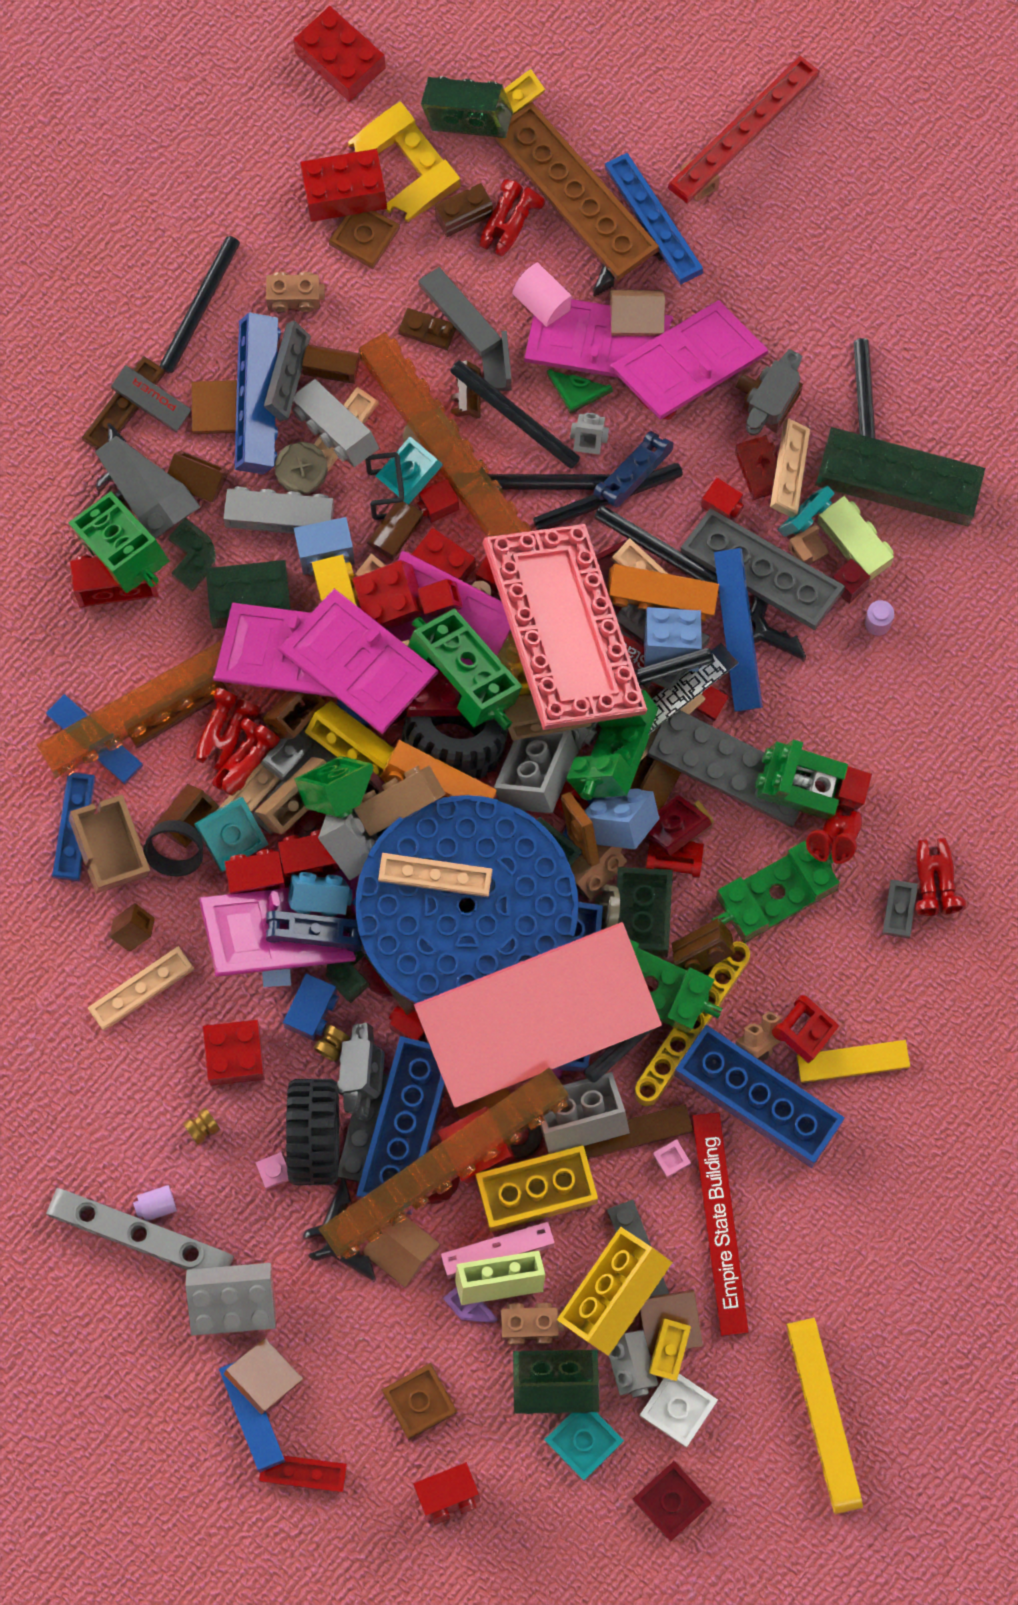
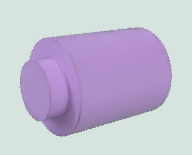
(879, 617)
(155, 1203)

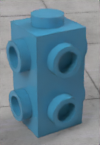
(319, 894)

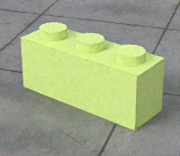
(856, 537)
(500, 1277)

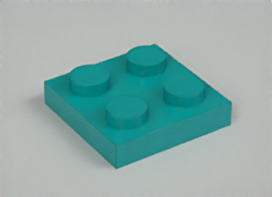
(416, 466)
(814, 504)
(231, 832)
(584, 1442)

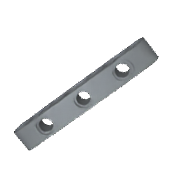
(120, 1229)

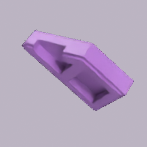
(470, 1312)

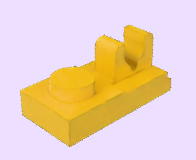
(524, 91)
(669, 1349)

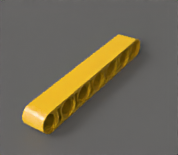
(672, 1058)
(824, 1416)

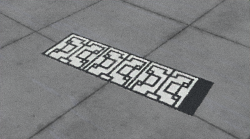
(691, 685)

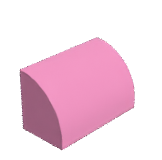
(542, 294)

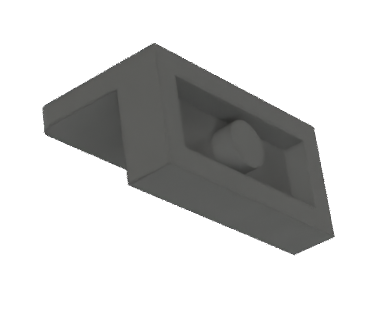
(497, 366)

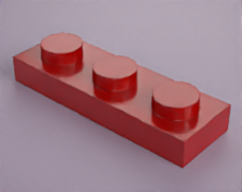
(307, 1474)

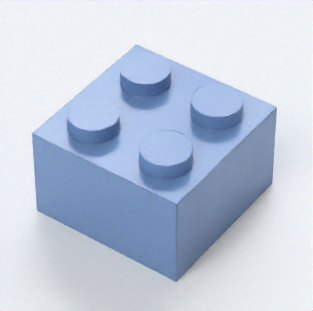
(322, 542)
(671, 634)
(623, 819)

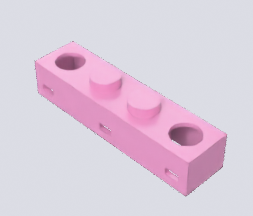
(509, 1244)

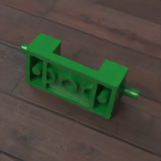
(120, 542)
(484, 686)
(609, 773)
(751, 905)
(679, 993)

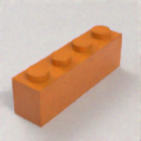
(660, 590)
(451, 780)

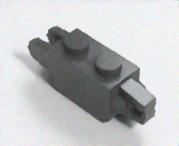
(775, 392)
(360, 1071)

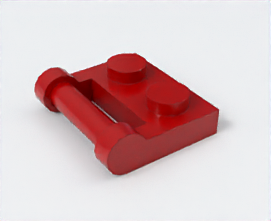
(685, 860)
(812, 1035)

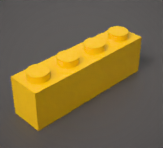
(348, 737)

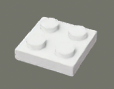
(678, 1409)

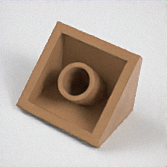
(637, 312)
(402, 1250)

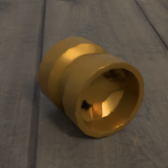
(331, 1043)
(201, 1126)

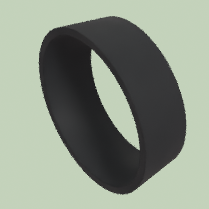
(168, 866)

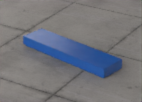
(118, 761)
(68, 857)
(255, 1427)

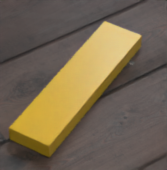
(854, 1061)

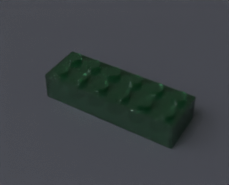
(900, 476)

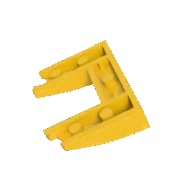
(436, 174)

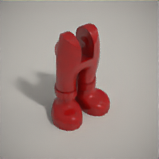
(509, 231)
(211, 733)
(247, 758)
(837, 835)
(944, 867)

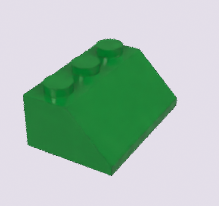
(335, 786)

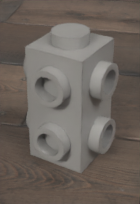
(631, 1365)

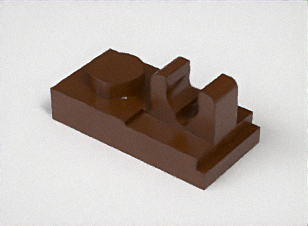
(427, 329)
(468, 400)

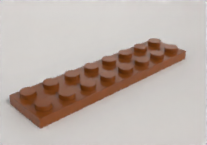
(576, 192)

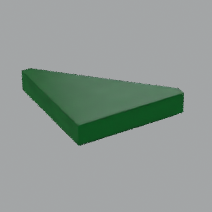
(577, 391)

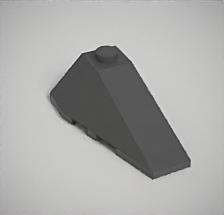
(151, 492)

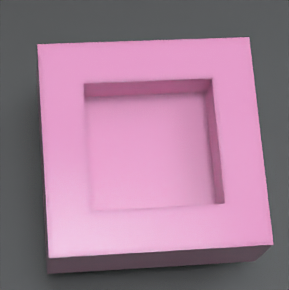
(671, 1158)
(273, 1170)

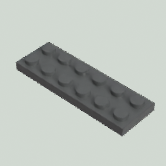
(768, 569)
(716, 762)

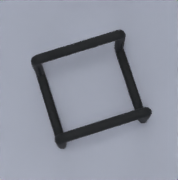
(375, 516)

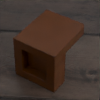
(132, 927)

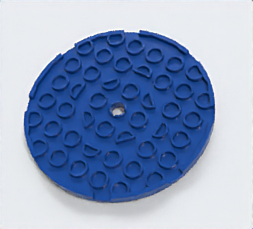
(420, 934)

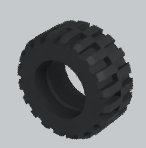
(471, 755)
(312, 1132)

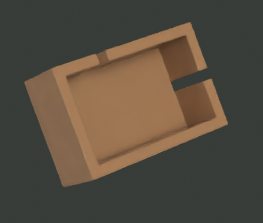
(109, 844)

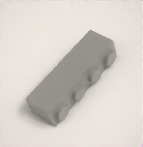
(334, 423)
(274, 511)

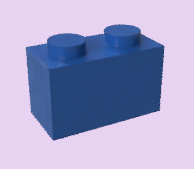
(310, 1007)

